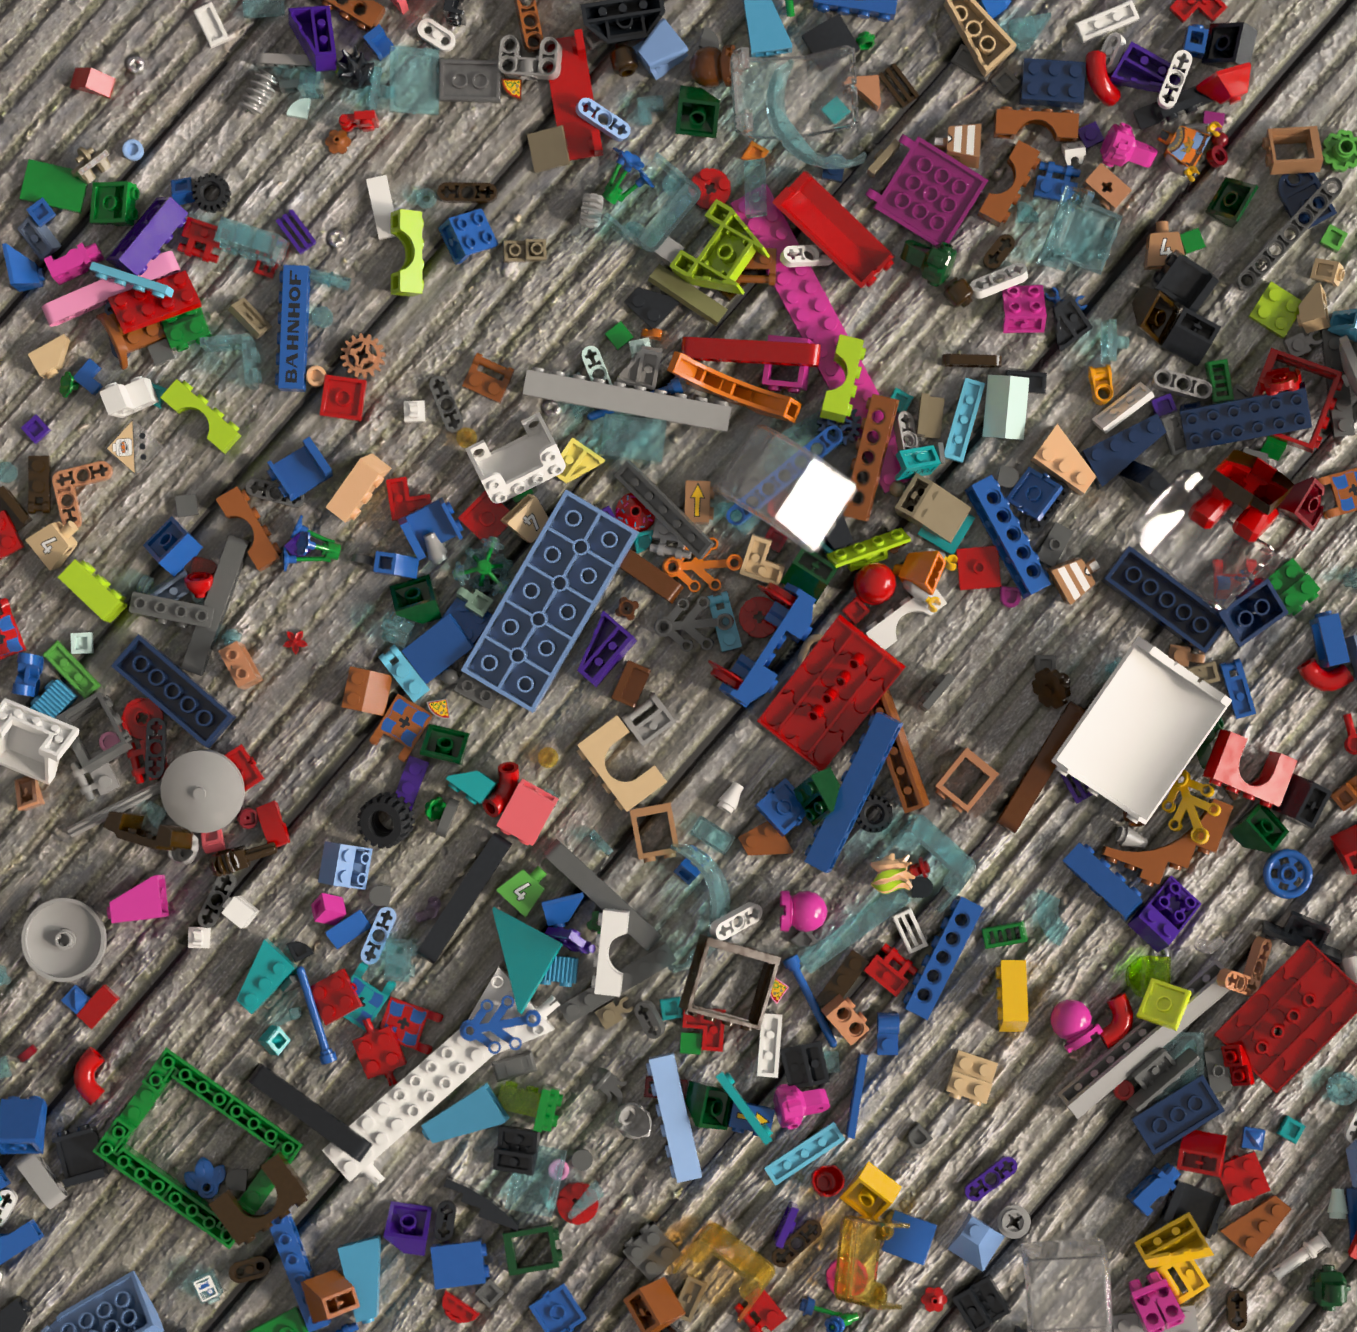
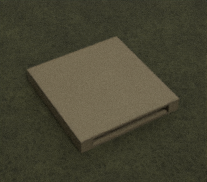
(548, 149)

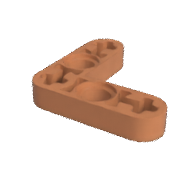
(69, 487)
(1252, 975)

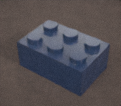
(1052, 83)

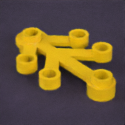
(1188, 803)

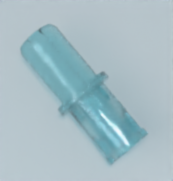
(330, 279)

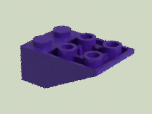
(1164, 914)

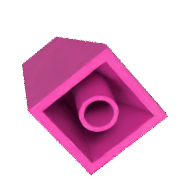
(142, 902)

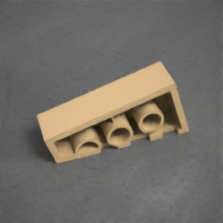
(980, 33)

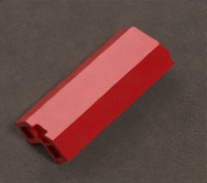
(834, 230)

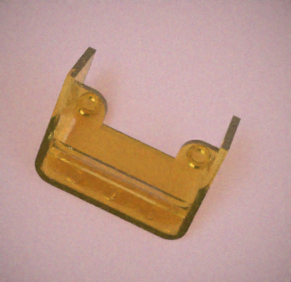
(737, 1255)
(859, 1261)

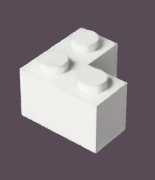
(127, 399)

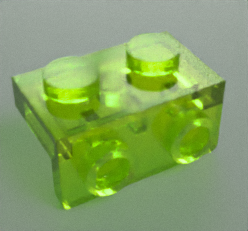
(519, 1099)

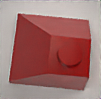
(1227, 84)

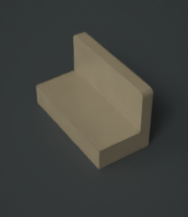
(930, 416)

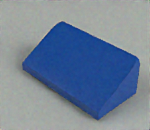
(348, 929)

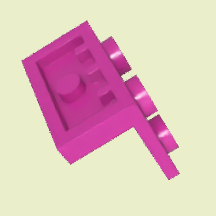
(1024, 309)

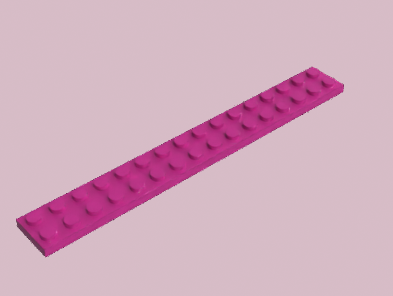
(817, 321)

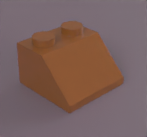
(367, 691)

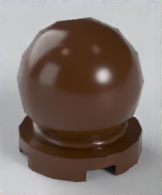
(712, 66)

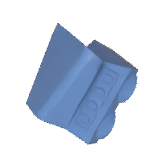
(661, 50)

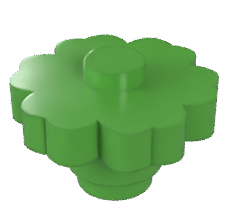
(1340, 151)

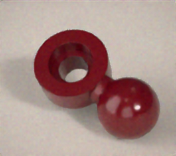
(1217, 155)

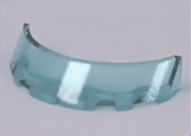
(787, 133)
(718, 890)

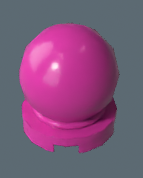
(803, 911)
(1073, 1023)

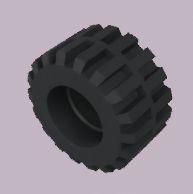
(372, 827)

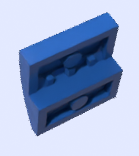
(910, 1242)

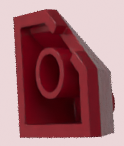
(1304, 503)

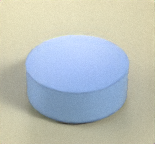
(133, 150)

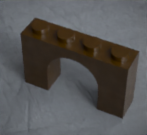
(243, 1224)

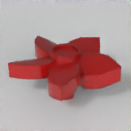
(295, 641)

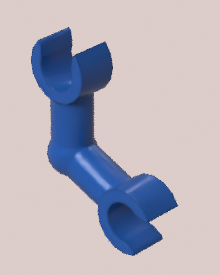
(1056, 299)

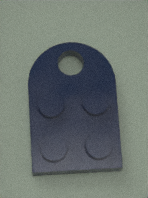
(1296, 195)

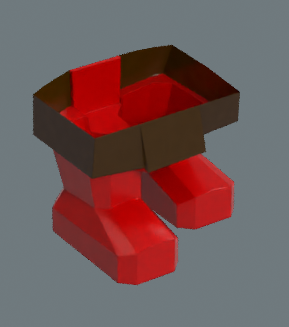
(1250, 485)

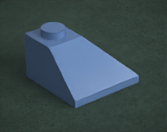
(976, 1242)

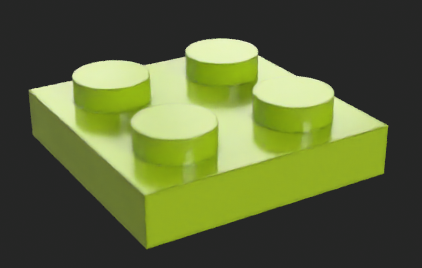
(1276, 310)

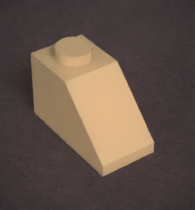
(1313, 310)
(50, 357)

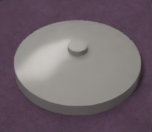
(1349, 363)
(202, 791)
(63, 939)

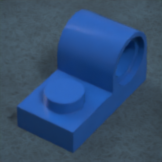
(887, 1033)

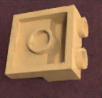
(971, 1078)

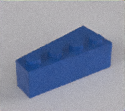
(1103, 881)

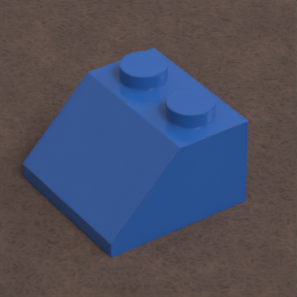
(172, 546)

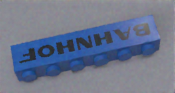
(294, 328)

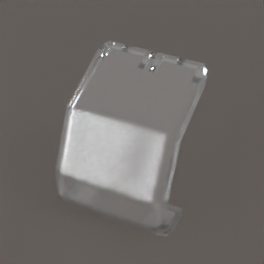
(817, 93)
(785, 486)
(1205, 561)
(1067, 1286)

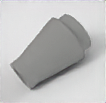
(435, 549)
(1128, 837)

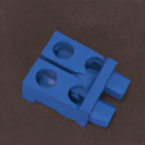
(1153, 1187)

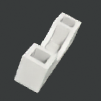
(885, 632)
(609, 979)

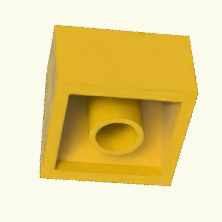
(870, 1191)

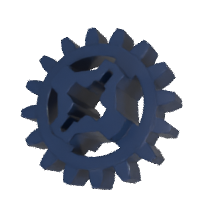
(846, 426)

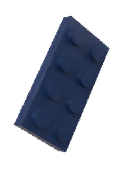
(1177, 1114)

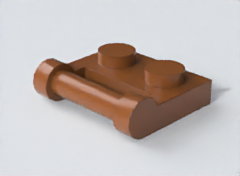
(760, 262)
(485, 384)

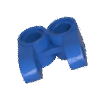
(29, 672)

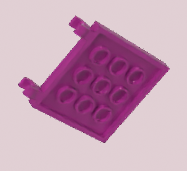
(929, 192)

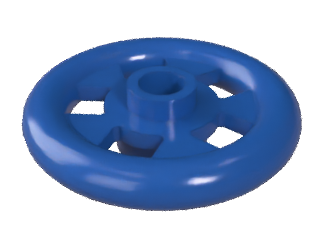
(1305, 874)

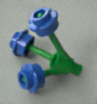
(836, 1322)

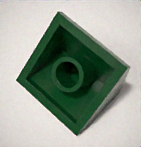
(1231, 201)
(445, 744)

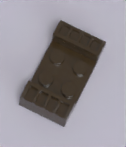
(128, 828)

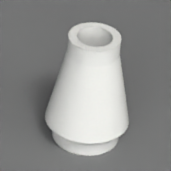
(730, 798)

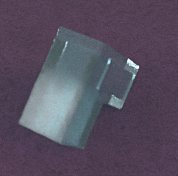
(646, 106)

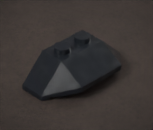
(622, 19)

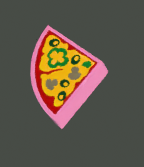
(778, 990)

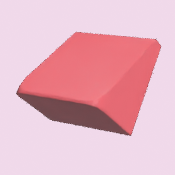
(213, 841)

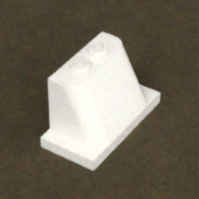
(32, 741)

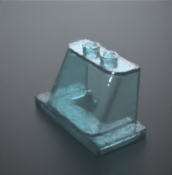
(1079, 233)

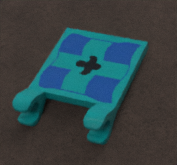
(370, 997)

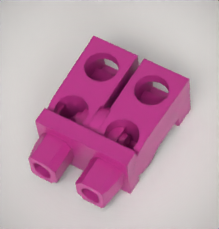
(74, 263)
(1155, 1304)

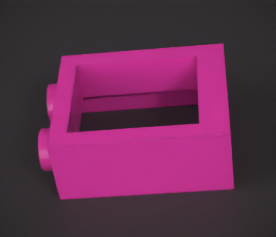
(793, 387)

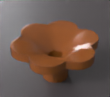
(338, 146)

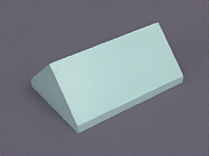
(1005, 407)

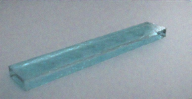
(854, 929)

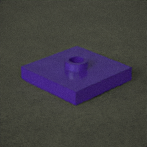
(786, 1225)

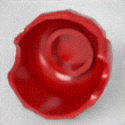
(827, 1180)

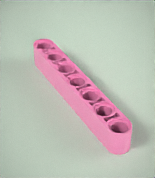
(97, 293)

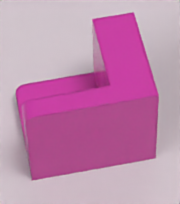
(328, 909)

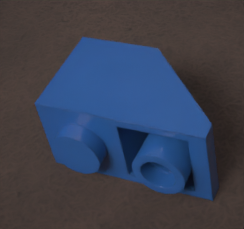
(396, 565)

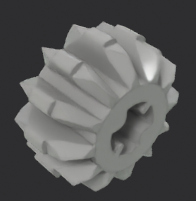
(591, 210)

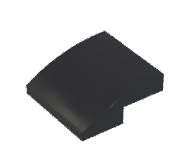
(829, 35)
(805, 1064)
(516, 1150)
(981, 1304)

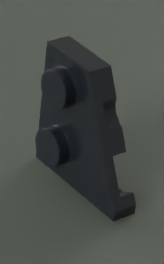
(651, 306)
(1069, 322)

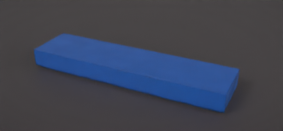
(856, 1095)

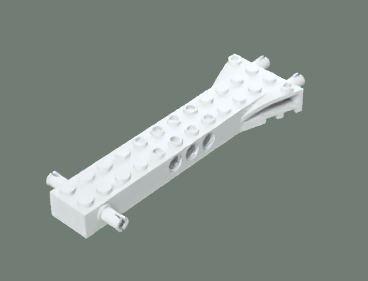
(436, 1080)

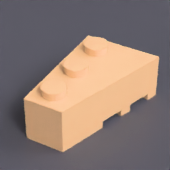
(1064, 462)
(358, 487)

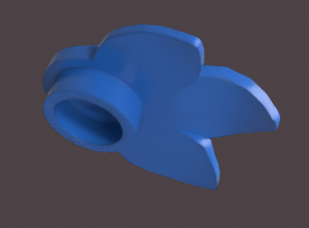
(204, 1175)

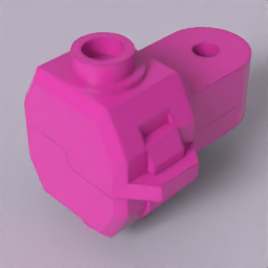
(1122, 147)
(794, 1104)

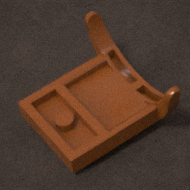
(131, 341)

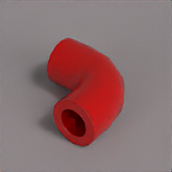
(1099, 79)
(1322, 679)
(507, 784)
(1121, 1020)
(85, 1075)

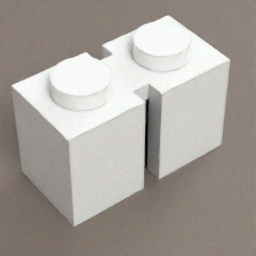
(239, 911)

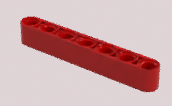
(751, 351)

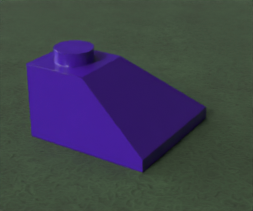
(408, 1227)

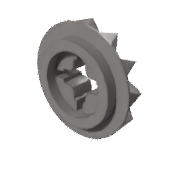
(1023, 1223)

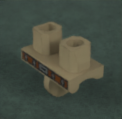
(84, 170)

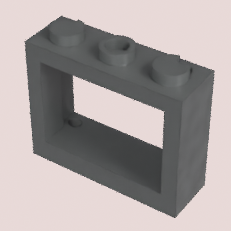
(85, 707)

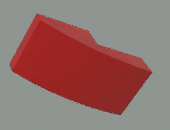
(272, 824)
(1240, 1068)

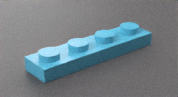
(139, 283)
(963, 420)
(804, 1153)

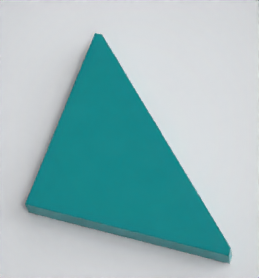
(526, 955)

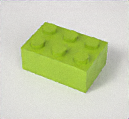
(93, 590)

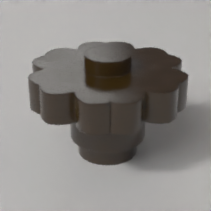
(1052, 687)

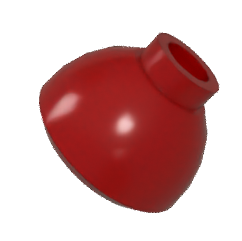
(199, 583)

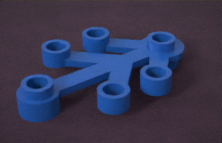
(496, 1025)

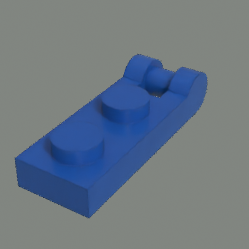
(1237, 689)

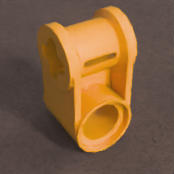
(1100, 379)

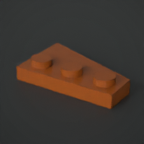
(1257, 1225)

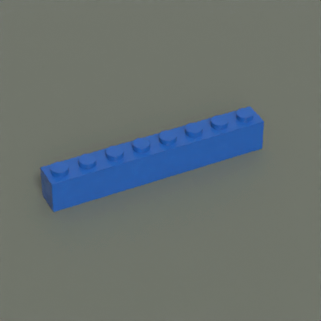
(853, 791)

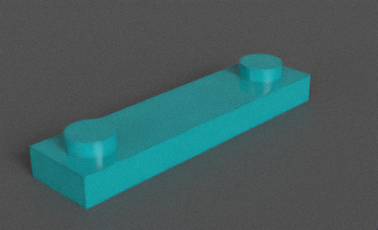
(727, 1082)

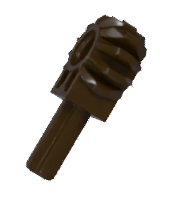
(238, 858)

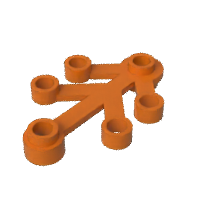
(698, 566)

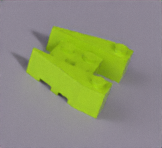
(723, 255)

